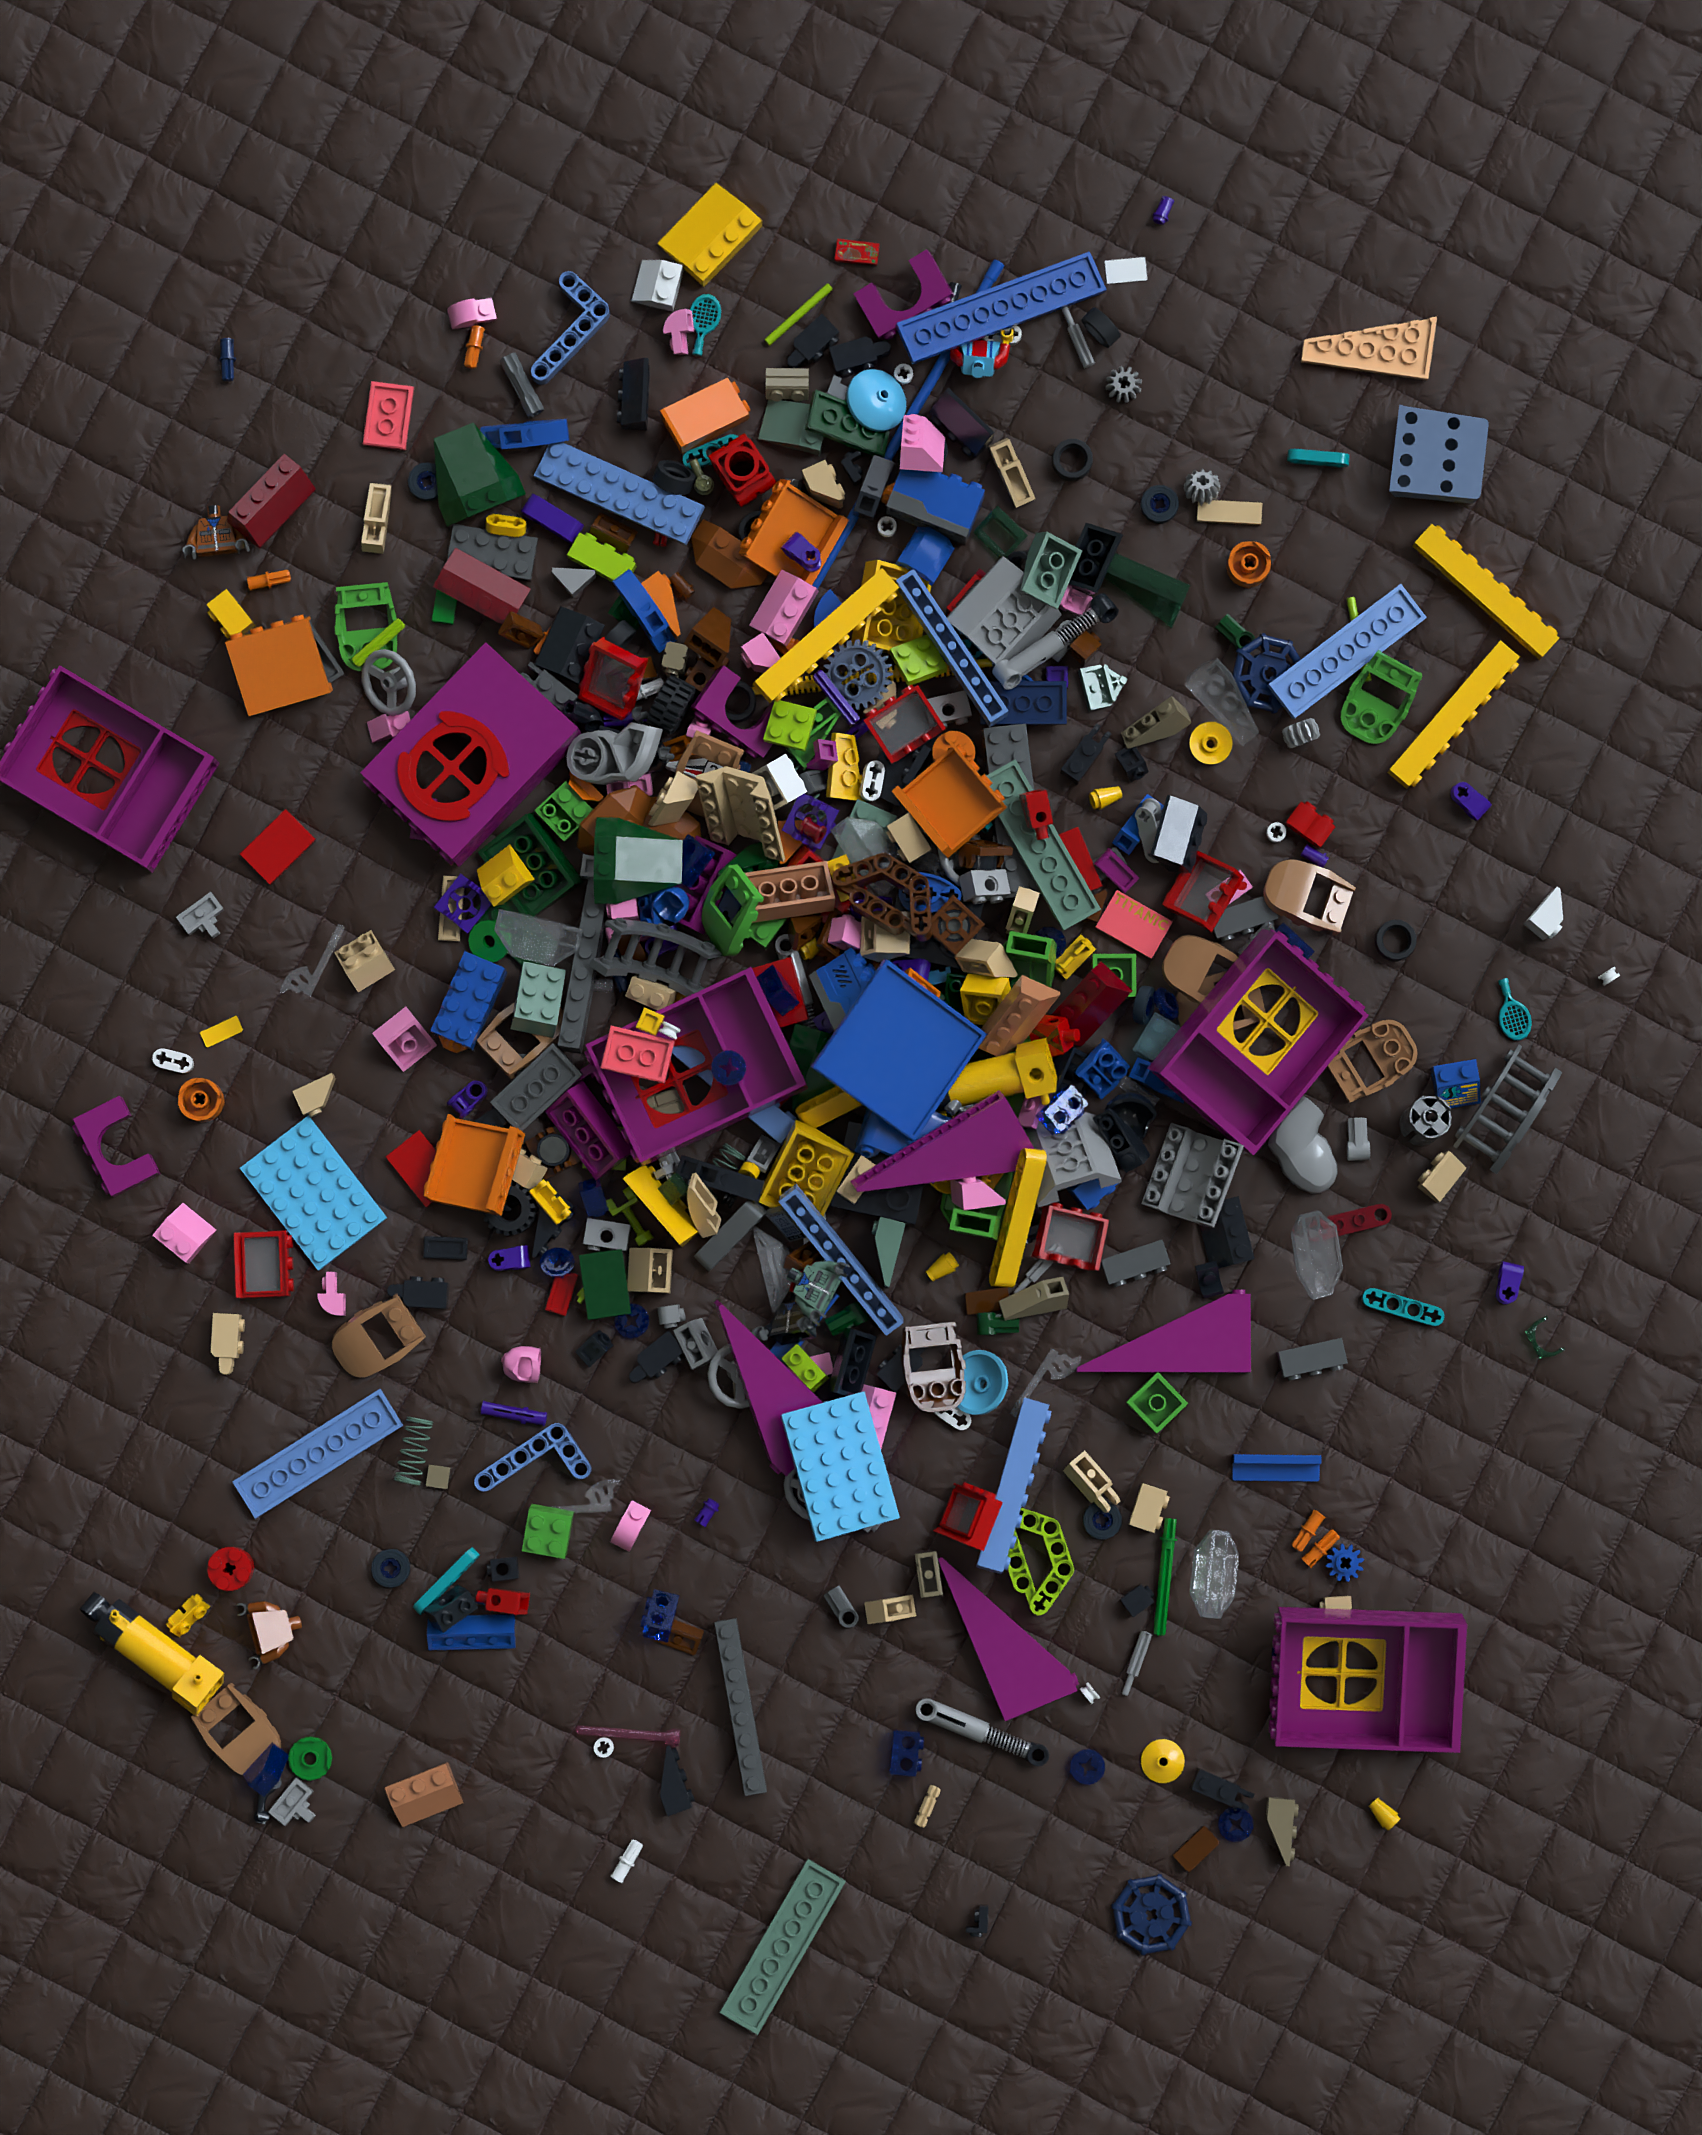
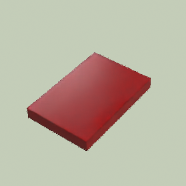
(278, 847)
(1078, 851)
(787, 970)
(413, 1163)

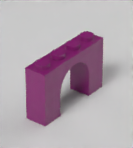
(934, 293)
(711, 706)
(91, 1128)

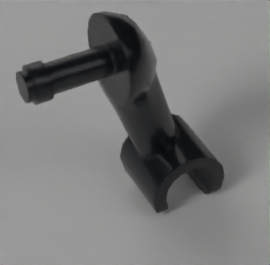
(261, 1815)

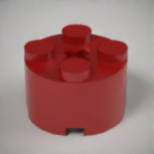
(226, 1580)

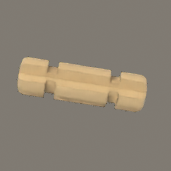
(927, 1806)

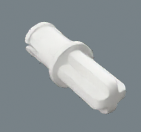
(650, 688)
(627, 1861)

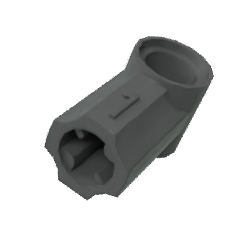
(840, 1605)

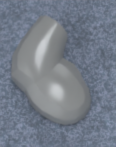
(613, 757)
(1302, 1151)

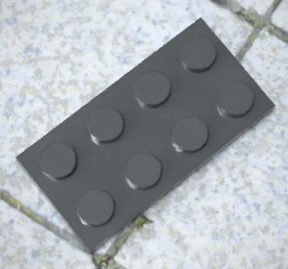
(504, 553)
(536, 1087)

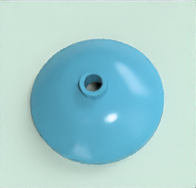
(869, 406)
(982, 1368)

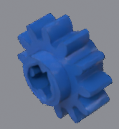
(1353, 1563)

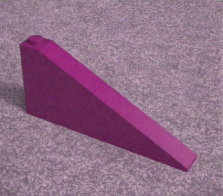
(969, 1145)
(1201, 1341)
(768, 1388)
(1015, 1664)

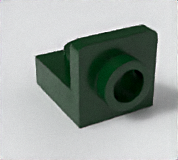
(621, 612)

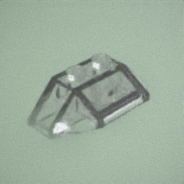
(865, 839)
(537, 937)
(1316, 1253)
(772, 1259)
(1214, 1574)

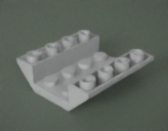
(1000, 615)
(1073, 1157)
(1192, 1175)

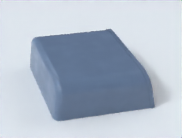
(1439, 455)

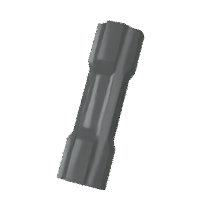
(521, 384)

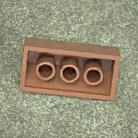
(793, 891)
(1017, 1016)

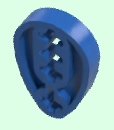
(939, 886)

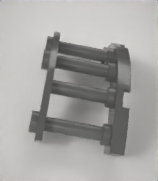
(614, 966)
(1524, 1117)

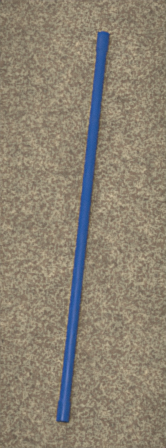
(990, 277)

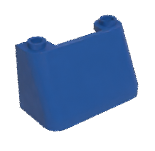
(881, 1137)

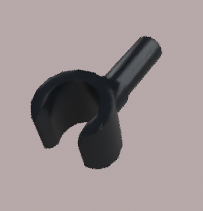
(509, 1206)

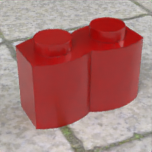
(1310, 824)

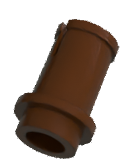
(682, 585)

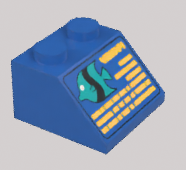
(1457, 1083)

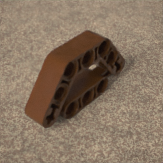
(853, 889)

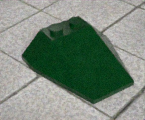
(471, 474)
(633, 861)
(806, 1046)

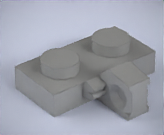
(202, 916)
(668, 1167)
(293, 1803)

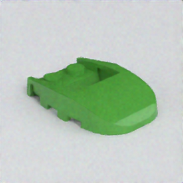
(354, 641)
(1370, 716)
(720, 932)

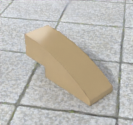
(1011, 472)
(376, 518)
(702, 1207)

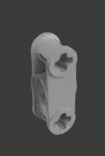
(1148, 820)

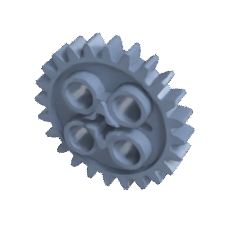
(848, 657)

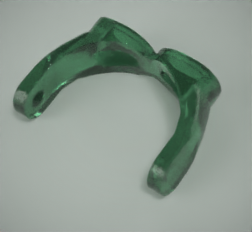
(1531, 1336)

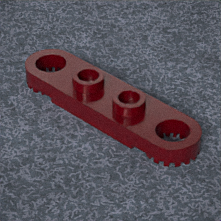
(1359, 1219)

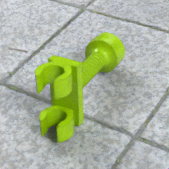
(642, 1235)

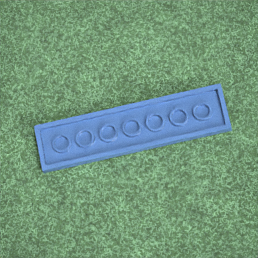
(619, 491)
(1346, 651)
(318, 1453)

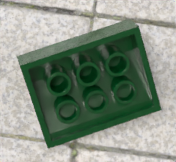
(543, 859)

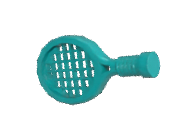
(697, 351)
(1507, 993)

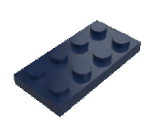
(1033, 703)

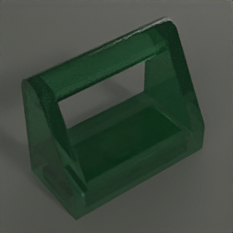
(1008, 524)

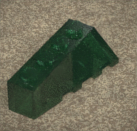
(1148, 587)

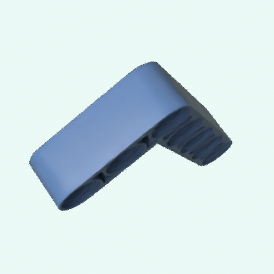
(581, 337)
(532, 1455)

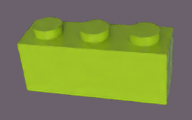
(600, 557)

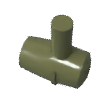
(703, 483)

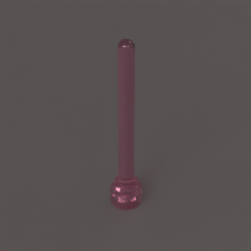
(671, 1736)

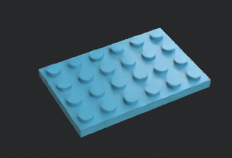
(313, 1193)
(840, 1466)

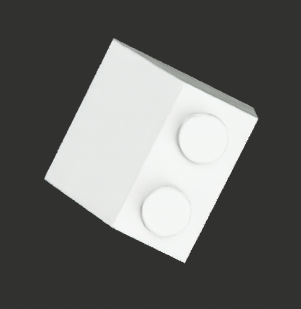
(658, 284)
(1547, 917)

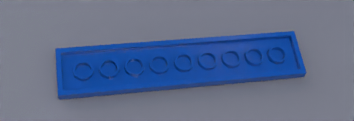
(1000, 307)

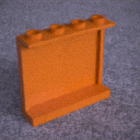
(783, 515)
(277, 665)
(951, 800)
(474, 1165)

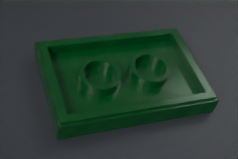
(605, 1284)

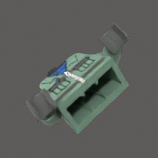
(816, 1286)

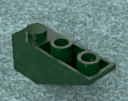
(752, 860)

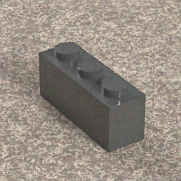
(1243, 919)
(1135, 1263)
(1312, 1359)

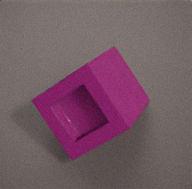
(825, 755)

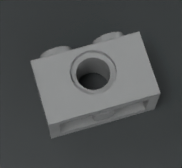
(958, 702)
(984, 886)
(596, 1227)
(696, 1343)

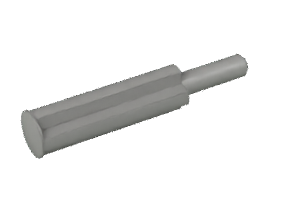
(1078, 340)
(1034, 1273)
(1137, 1659)

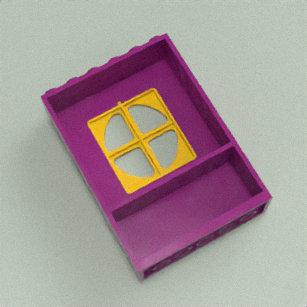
(1246, 1092)
(1416, 1689)

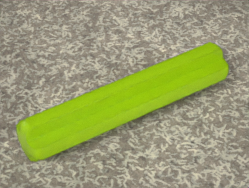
(378, 642)

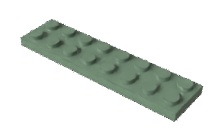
(1044, 858)
(782, 1946)

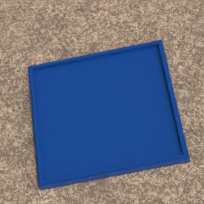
(899, 1050)

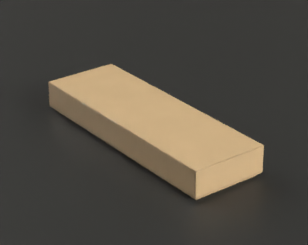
(1230, 512)
(447, 929)

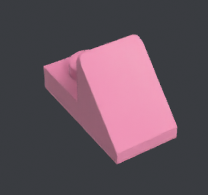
(386, 726)

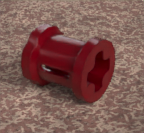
(812, 830)

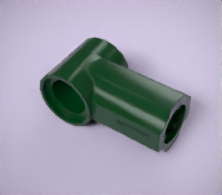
(1233, 631)
(852, 1316)
(994, 1323)

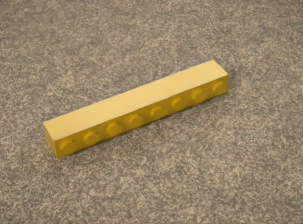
(1485, 591)
(826, 635)
(1454, 714)

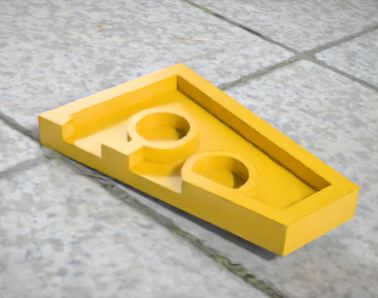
(844, 775)

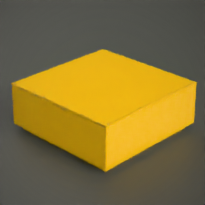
(650, 1022)

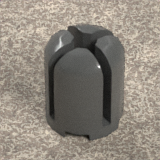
(1415, 1119)

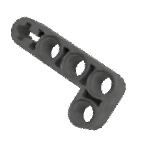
(730, 1234)

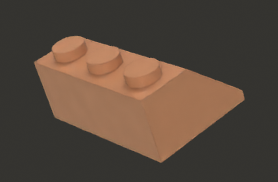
(424, 1794)

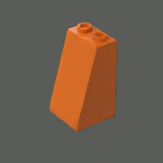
(705, 415)

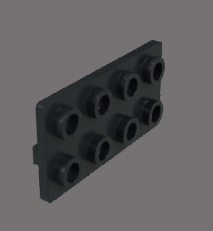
(902, 771)

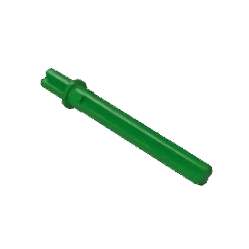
(1167, 1546)

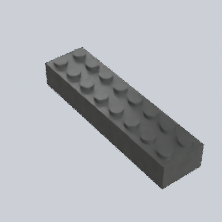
(999, 748)

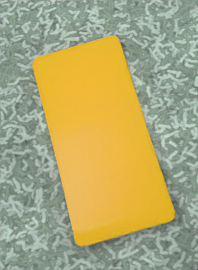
(221, 1031)

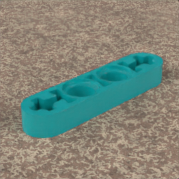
(1402, 1311)
(446, 1580)

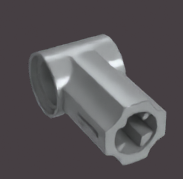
(1357, 1145)

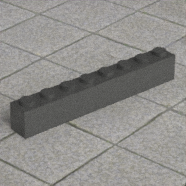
(582, 975)
(740, 1706)

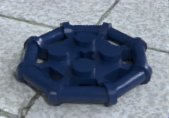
(1257, 667)
(1152, 1927)

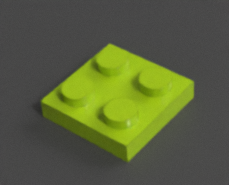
(918, 660)
(790, 725)

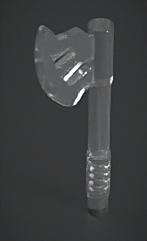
(314, 978)
(1046, 1365)
(604, 1506)

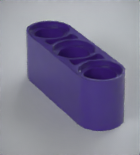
(552, 518)

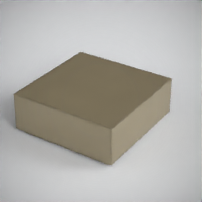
(438, 1476)

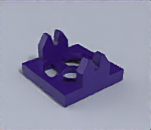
(805, 799)
(442, 905)

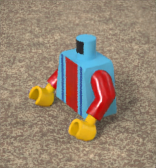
(981, 356)

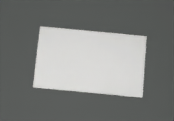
(1126, 270)

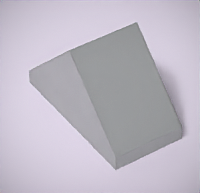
(574, 579)
(764, 1153)

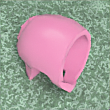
(522, 1364)

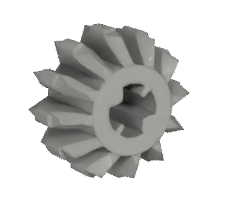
(1115, 386)
(1202, 486)
(1301, 733)

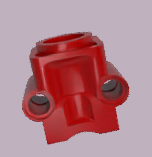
(742, 488)

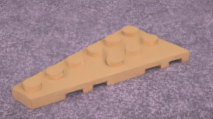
(1386, 349)

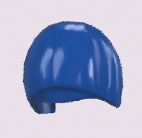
(671, 904)

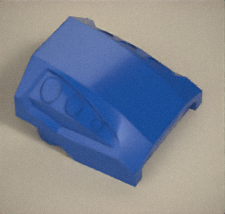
(926, 553)
(1103, 1069)

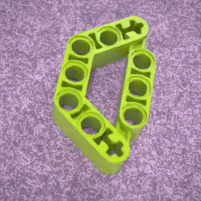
(1056, 1560)

